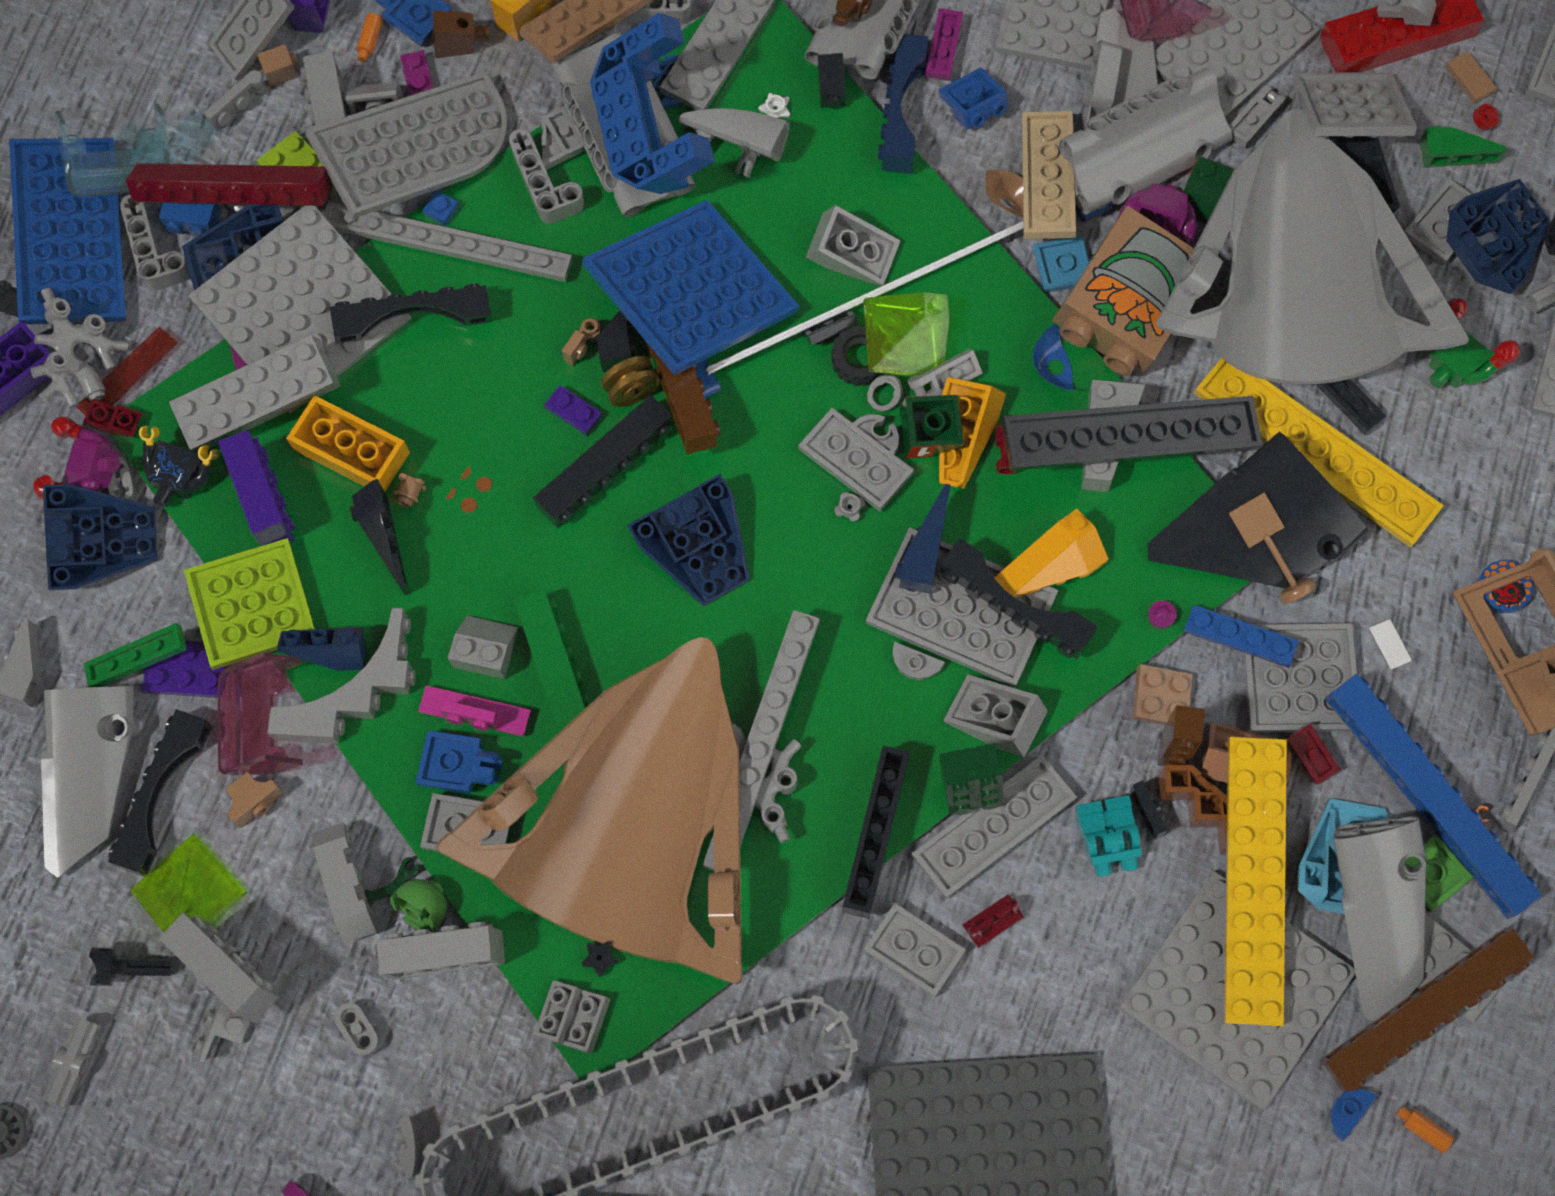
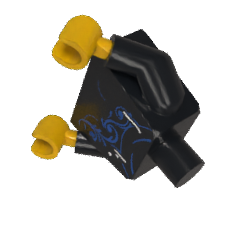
(174, 468)

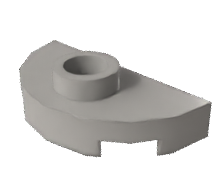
(914, 663)

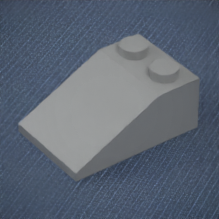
(852, 247)
(997, 714)

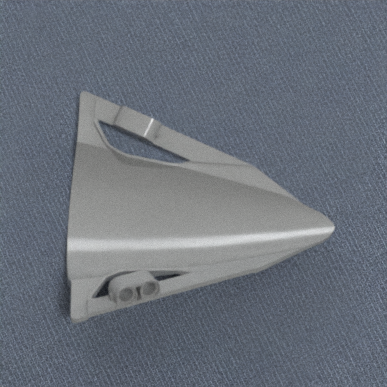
(1305, 269)

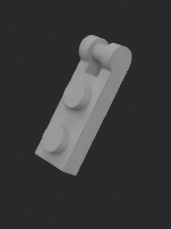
(235, 99)
(1256, 115)
(962, 367)

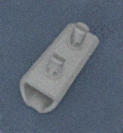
(749, 130)

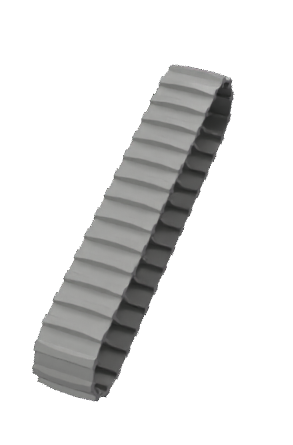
(513, 1109)

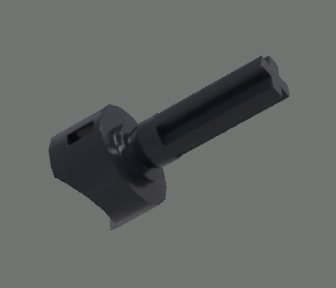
(109, 966)

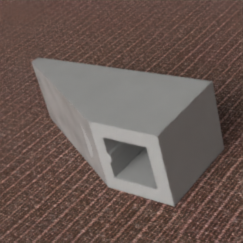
(22, 668)

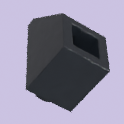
(615, 343)

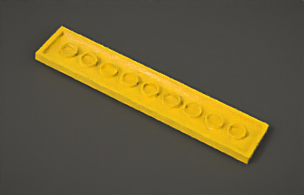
(1347, 467)
(1255, 882)

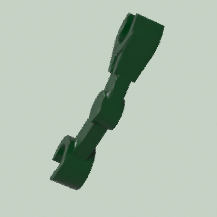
(402, 876)

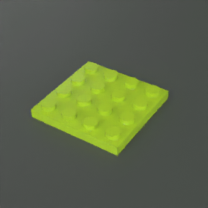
(248, 602)

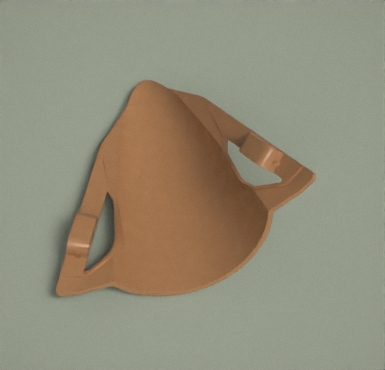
(623, 832)

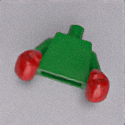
(1469, 362)

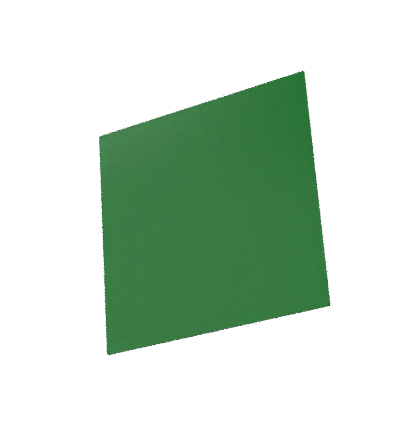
(479, 403)

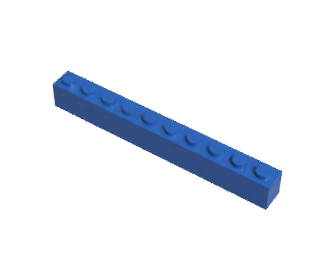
(1433, 796)

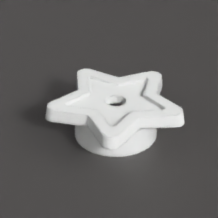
(775, 100)

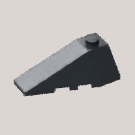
(375, 518)

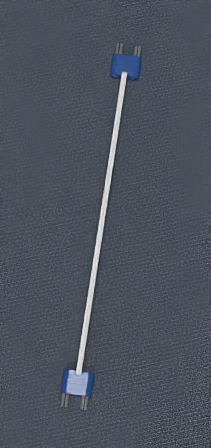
(706, 372)

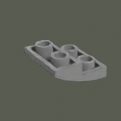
(572, 1017)

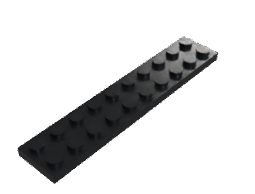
(1130, 432)

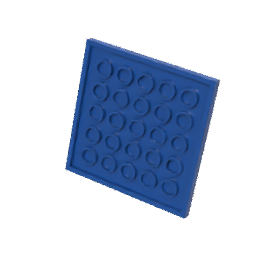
(690, 286)

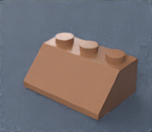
(1215, 754)

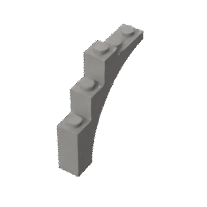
(322, 719)

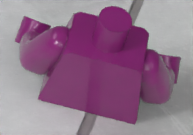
(1167, 209)

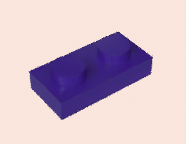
(573, 410)

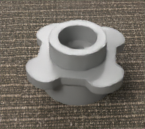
(849, 499)

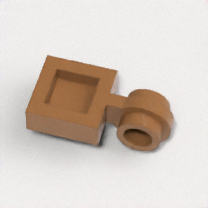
(577, 346)

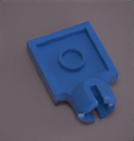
(412, 17)
(456, 763)

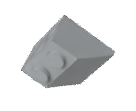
(371, 96)
(483, 647)

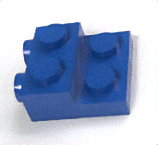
(975, 98)

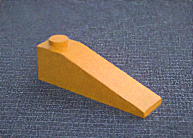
(979, 414)
(1060, 554)

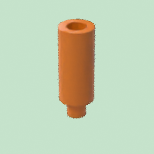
(369, 36)
(1425, 1129)

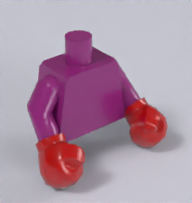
(90, 459)

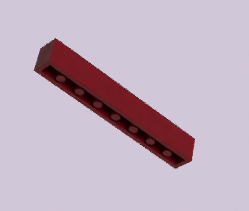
(229, 184)

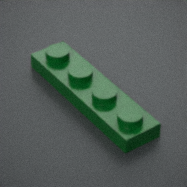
(135, 656)

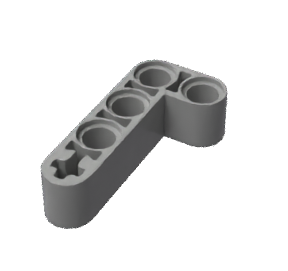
(674, 8)
(537, 176)
(147, 241)

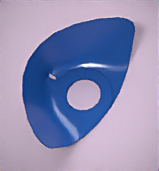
(1049, 349)

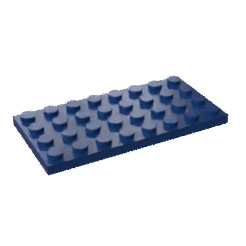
(63, 237)

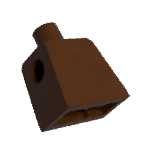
(455, 33)

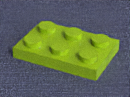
(292, 152)

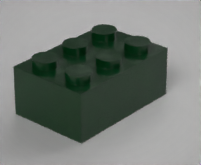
(972, 779)

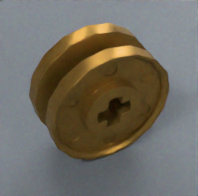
(630, 381)

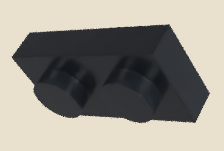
(821, 332)

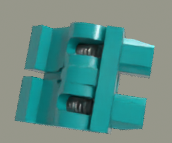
(1109, 834)

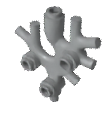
(63, 361)
(772, 784)

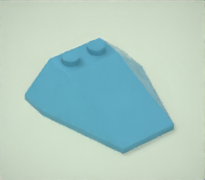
(1319, 869)

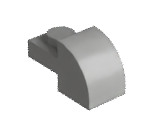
(1413, 11)

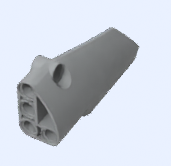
(1118, 65)
(82, 769)
(1383, 908)

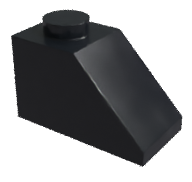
(831, 80)

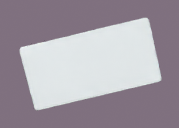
(1390, 644)

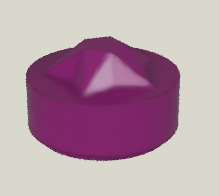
(1161, 614)

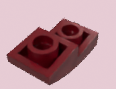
(112, 419)

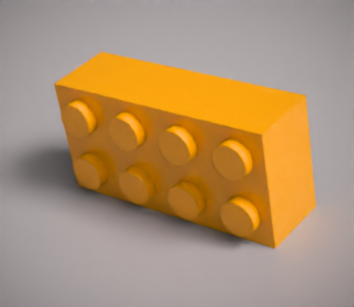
(347, 444)

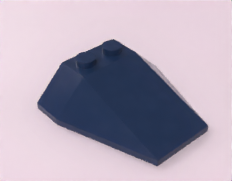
(228, 240)

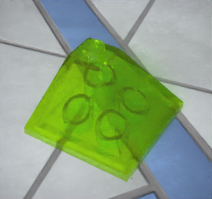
(906, 332)
(188, 883)

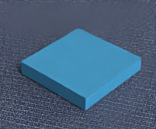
(1060, 262)

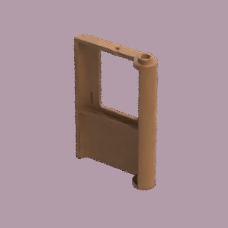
(1522, 676)

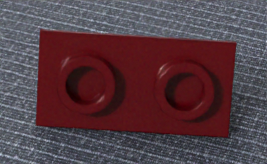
(993, 920)

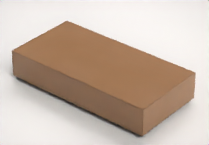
(1471, 77)

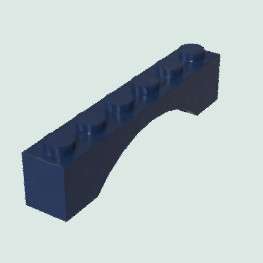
(899, 142)

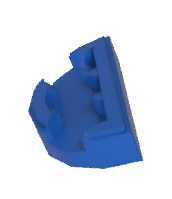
(1348, 1111)

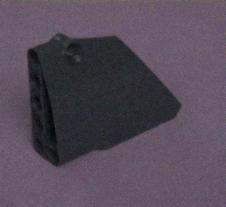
(1303, 499)

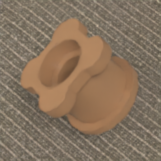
(408, 490)

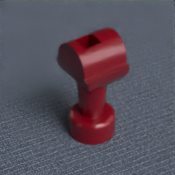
(1002, 465)

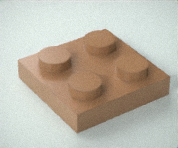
(1159, 693)

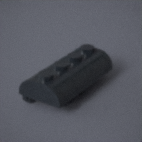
(1369, 156)

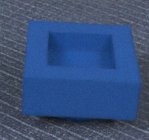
(440, 208)

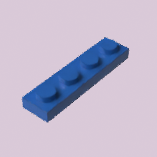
(1241, 636)

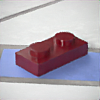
(1312, 753)

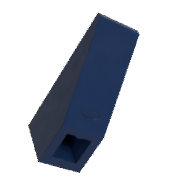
(331, 648)

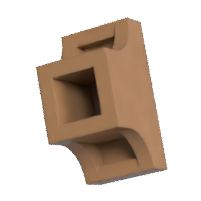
(251, 798)

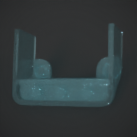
(107, 170)

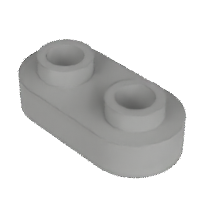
(357, 1030)

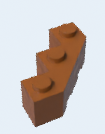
(1205, 801)

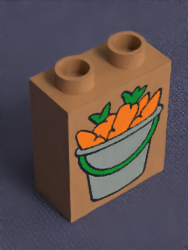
(1124, 293)

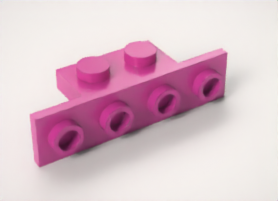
(474, 711)

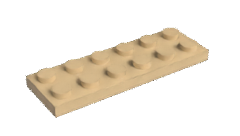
(1047, 176)

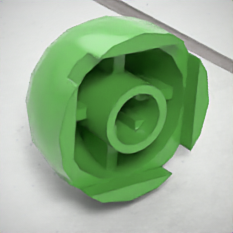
(421, 902)

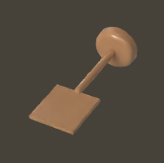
(1257, 522)

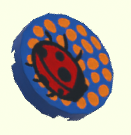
(1510, 597)

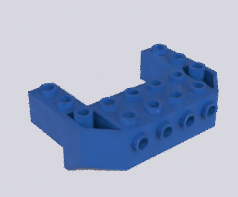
(628, 115)

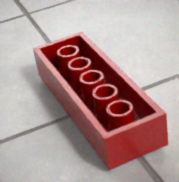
(1371, 41)

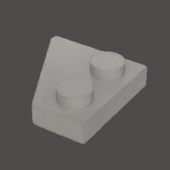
(559, 138)

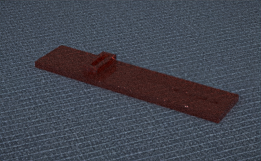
(133, 368)

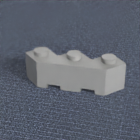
(342, 883)

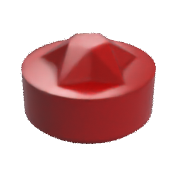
(1485, 117)

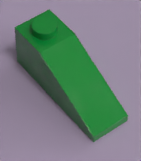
(1456, 147)

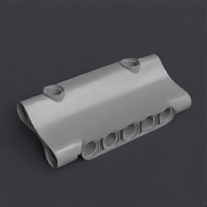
(863, 40)
(576, 93)
(1146, 140)

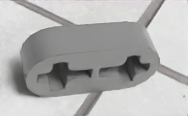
(126, 480)

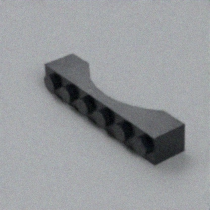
(463, 305)
(1062, 629)
(136, 844)

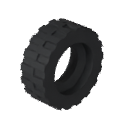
(841, 364)

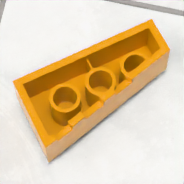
(514, 14)

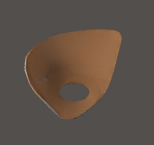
(999, 184)

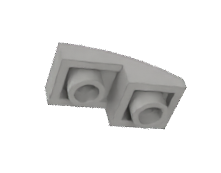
(409, 1157)

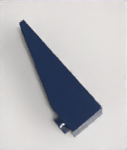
(921, 557)

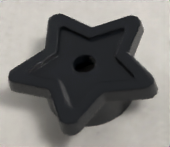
(599, 965)

